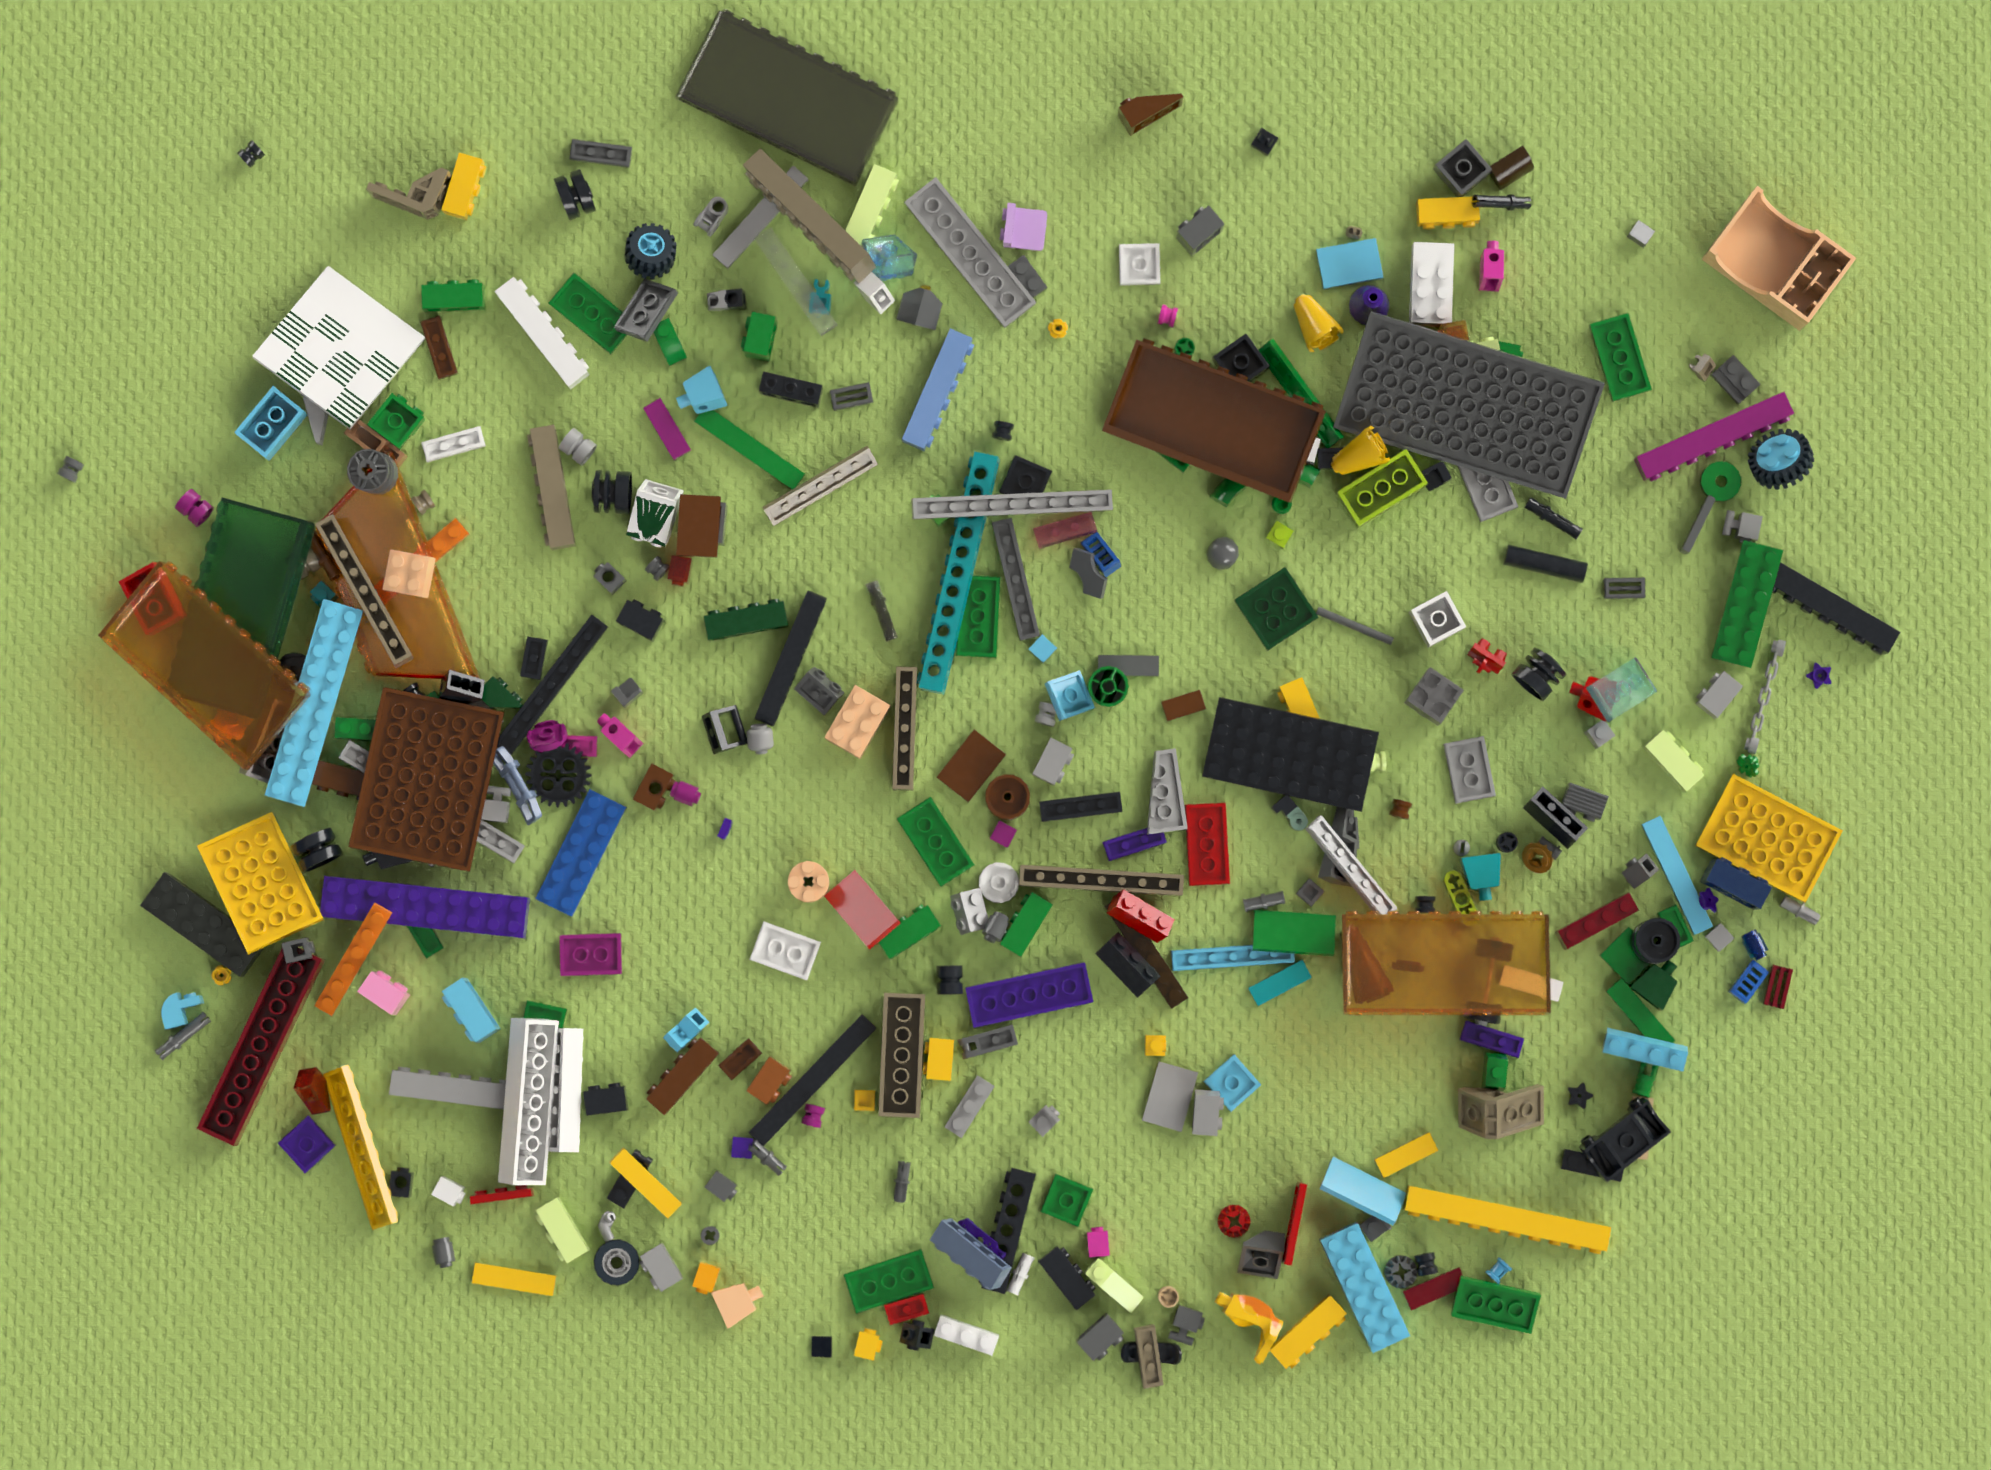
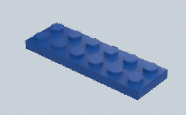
(581, 853)

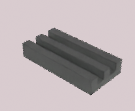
(851, 404)
(1606, 581)

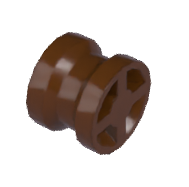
(1400, 809)

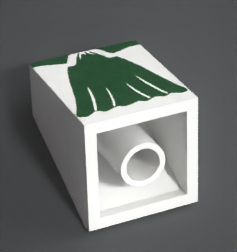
(654, 513)

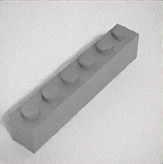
(447, 1088)

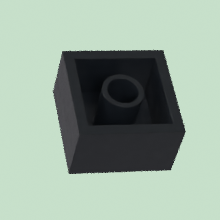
(1242, 358)

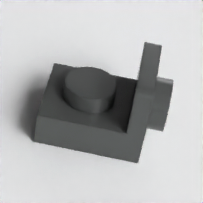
(1374, 1227)

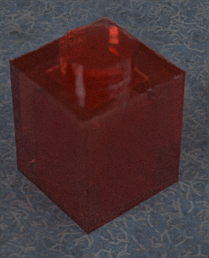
(680, 570)

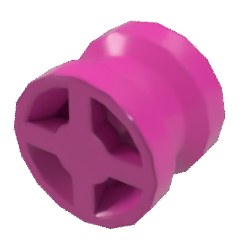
(1167, 315)

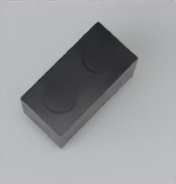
(640, 620)
(605, 1100)

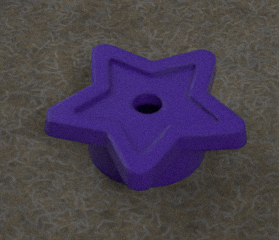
(1824, 671)
(1708, 900)

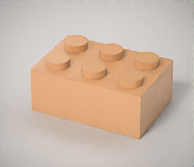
(857, 722)

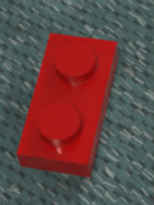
(906, 1309)

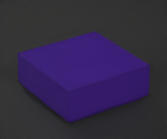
(725, 828)
(740, 1147)

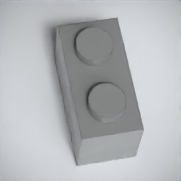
(1718, 695)
(1052, 762)
(1206, 1112)
(661, 1267)

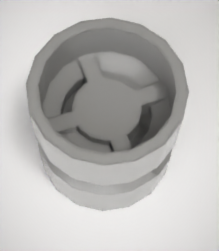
(577, 446)

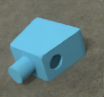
(702, 392)

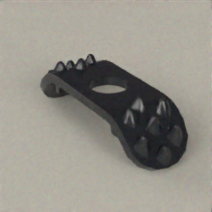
(1168, 1352)

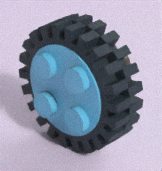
(1781, 459)

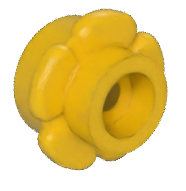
(1057, 333)
(216, 975)

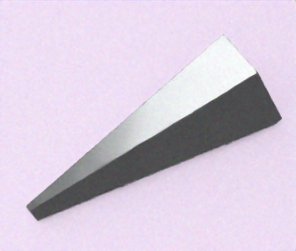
(1347, 829)

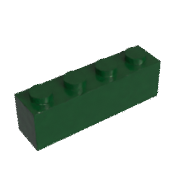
(746, 620)

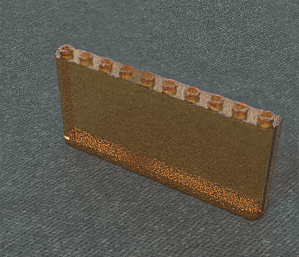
(205, 664)
(1446, 963)

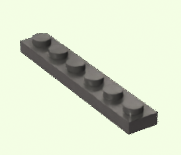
(1015, 579)

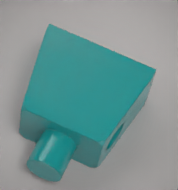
(1482, 873)

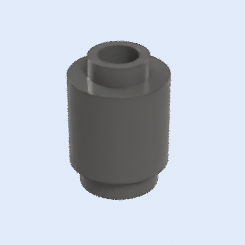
(995, 927)
(443, 1252)

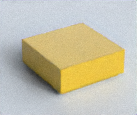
(864, 1100)

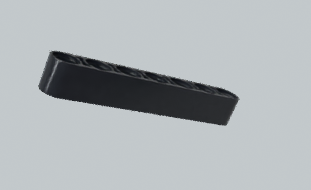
(790, 658)

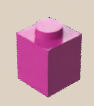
(1098, 1242)

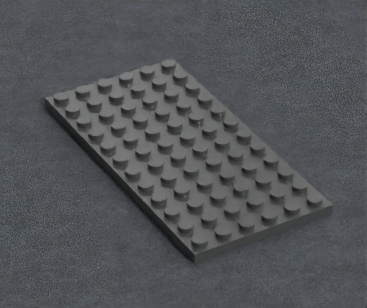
(1469, 404)

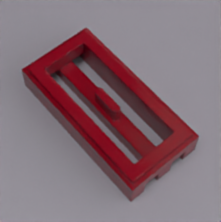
(1785, 989)

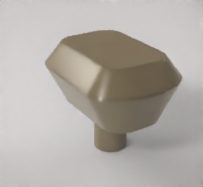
(1354, 232)

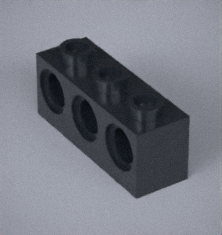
(791, 389)

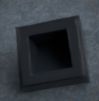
(822, 1346)

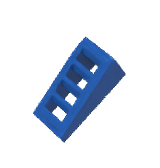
(1111, 567)
(1738, 983)

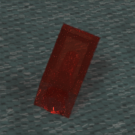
(313, 1090)

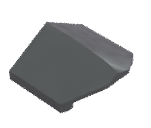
(920, 308)

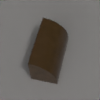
(1511, 168)

